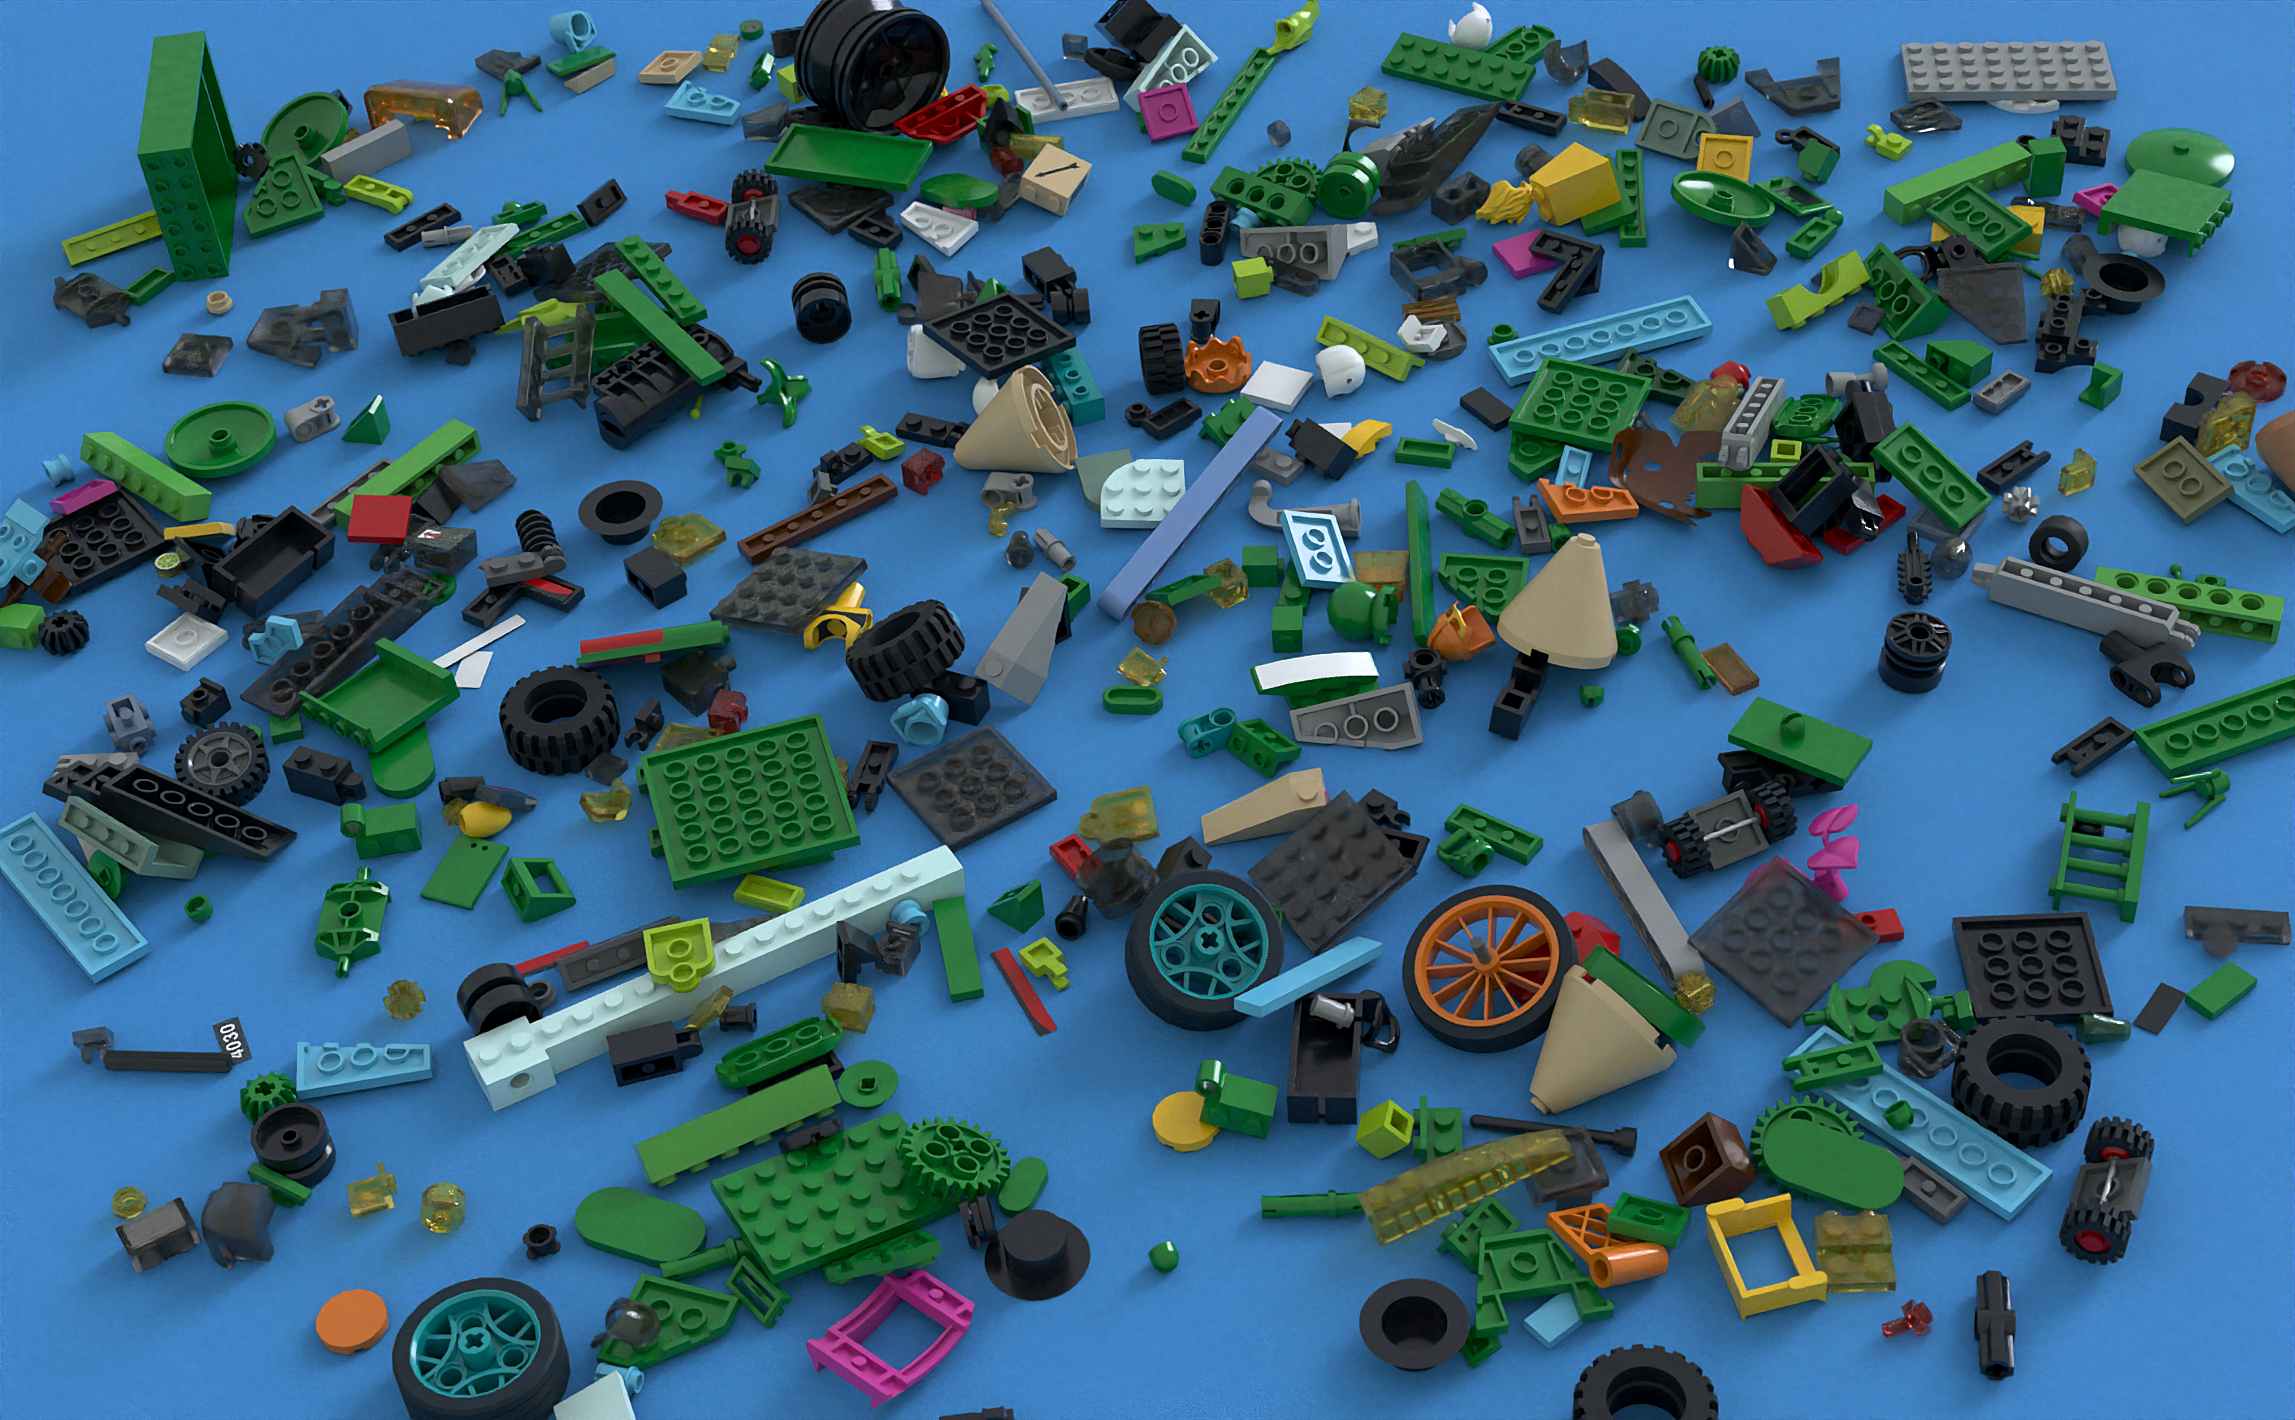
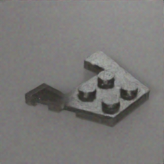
(1804, 94)
(280, 337)

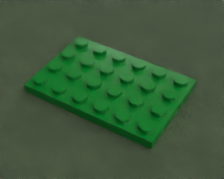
(828, 1199)

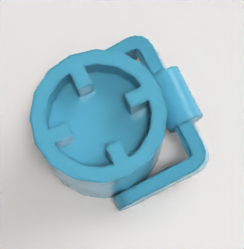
(572, 28)
(925, 720)

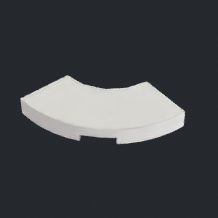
(2026, 106)

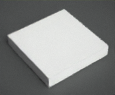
(1277, 386)
(186, 641)

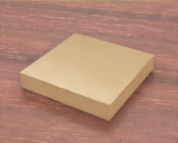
(670, 67)

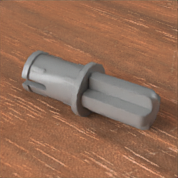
(447, 236)
(1054, 550)

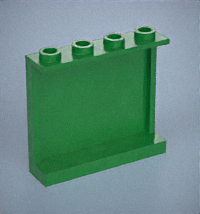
(2167, 208)
(384, 698)

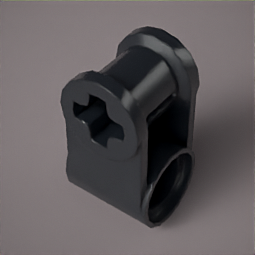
(1204, 319)

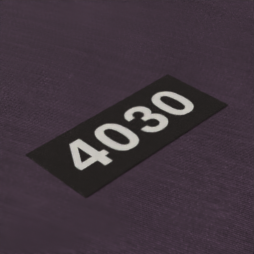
(232, 1040)

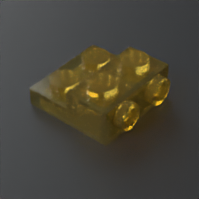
(2227, 424)
(1854, 1251)

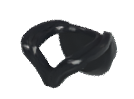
(1927, 257)
(1378, 1014)

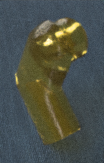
(997, 515)

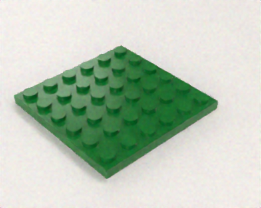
(749, 801)

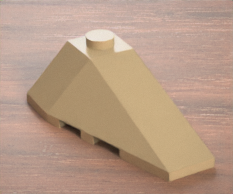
(1267, 810)

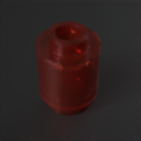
(1005, 161)

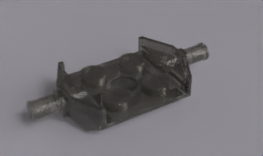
(92, 300)

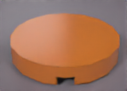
(352, 1321)

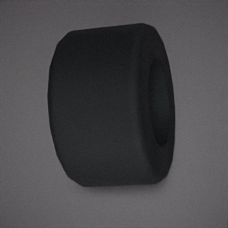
(2068, 531)

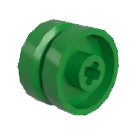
(1348, 185)

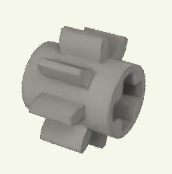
(2020, 504)

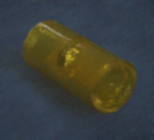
(1030, 145)

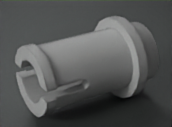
(1332, 1011)

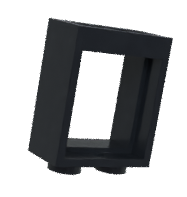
(1803, 478)

